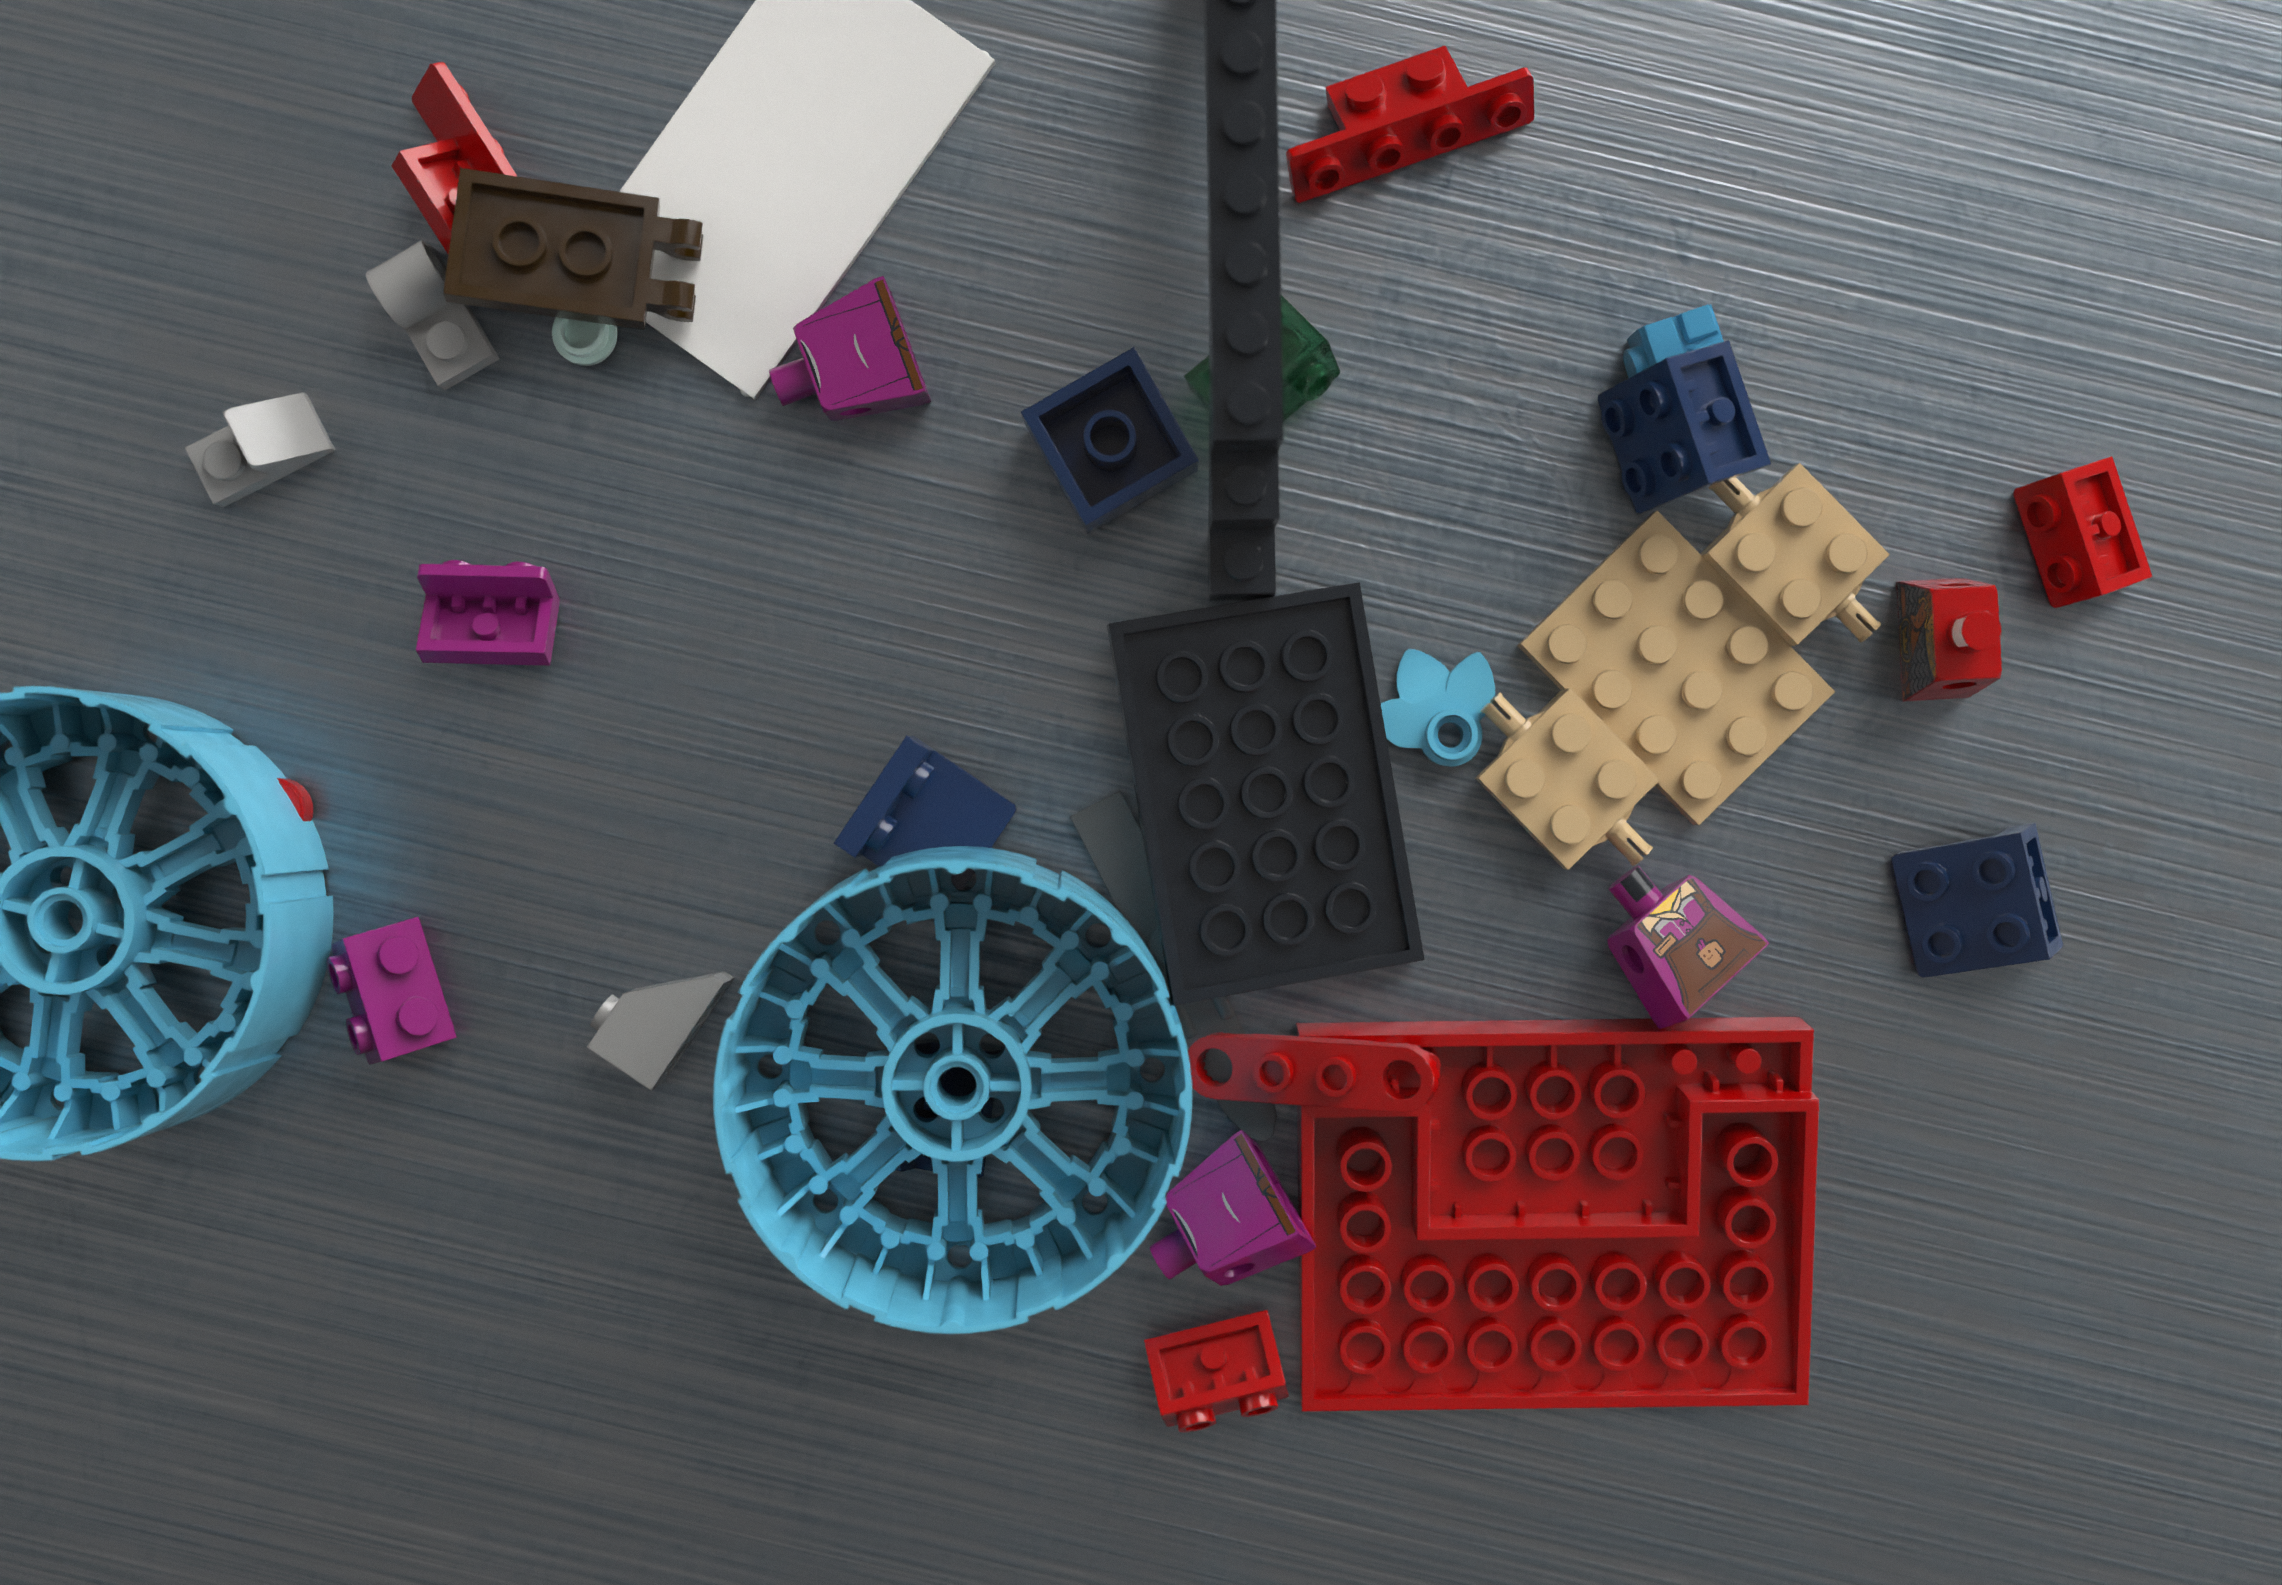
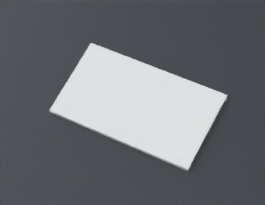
(796, 162)

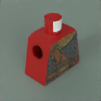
(1948, 638)

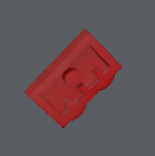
(2082, 533)
(1216, 1371)

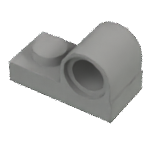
(442, 331)

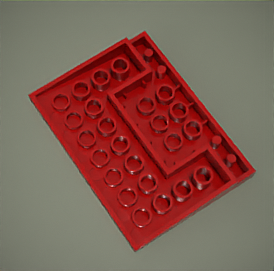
(1565, 1219)

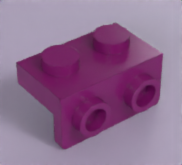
(487, 614)
(390, 991)

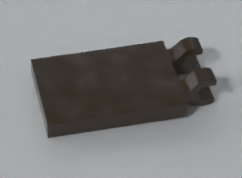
(565, 251)

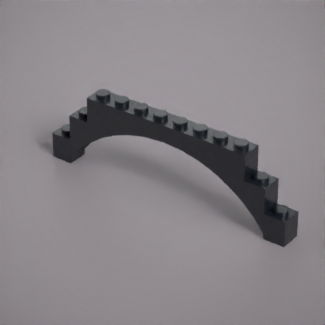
(1243, 297)

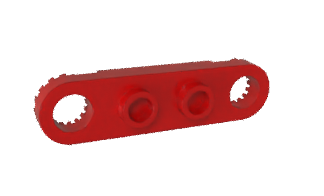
(1312, 1071)

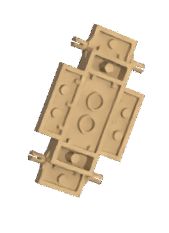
(1679, 666)

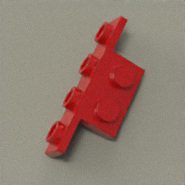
(1406, 117)
(463, 141)

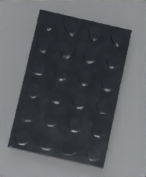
(1265, 793)

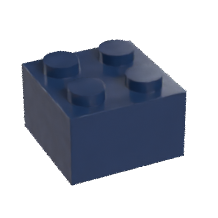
(1110, 440)

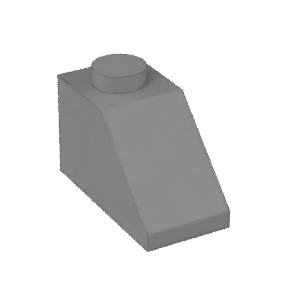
(655, 1025)

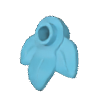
(1434, 697)

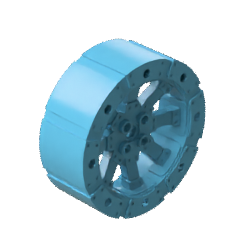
(271, 962)
(901, 1265)

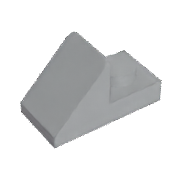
(259, 447)

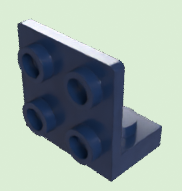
(1682, 426)
(924, 805)
(1978, 903)

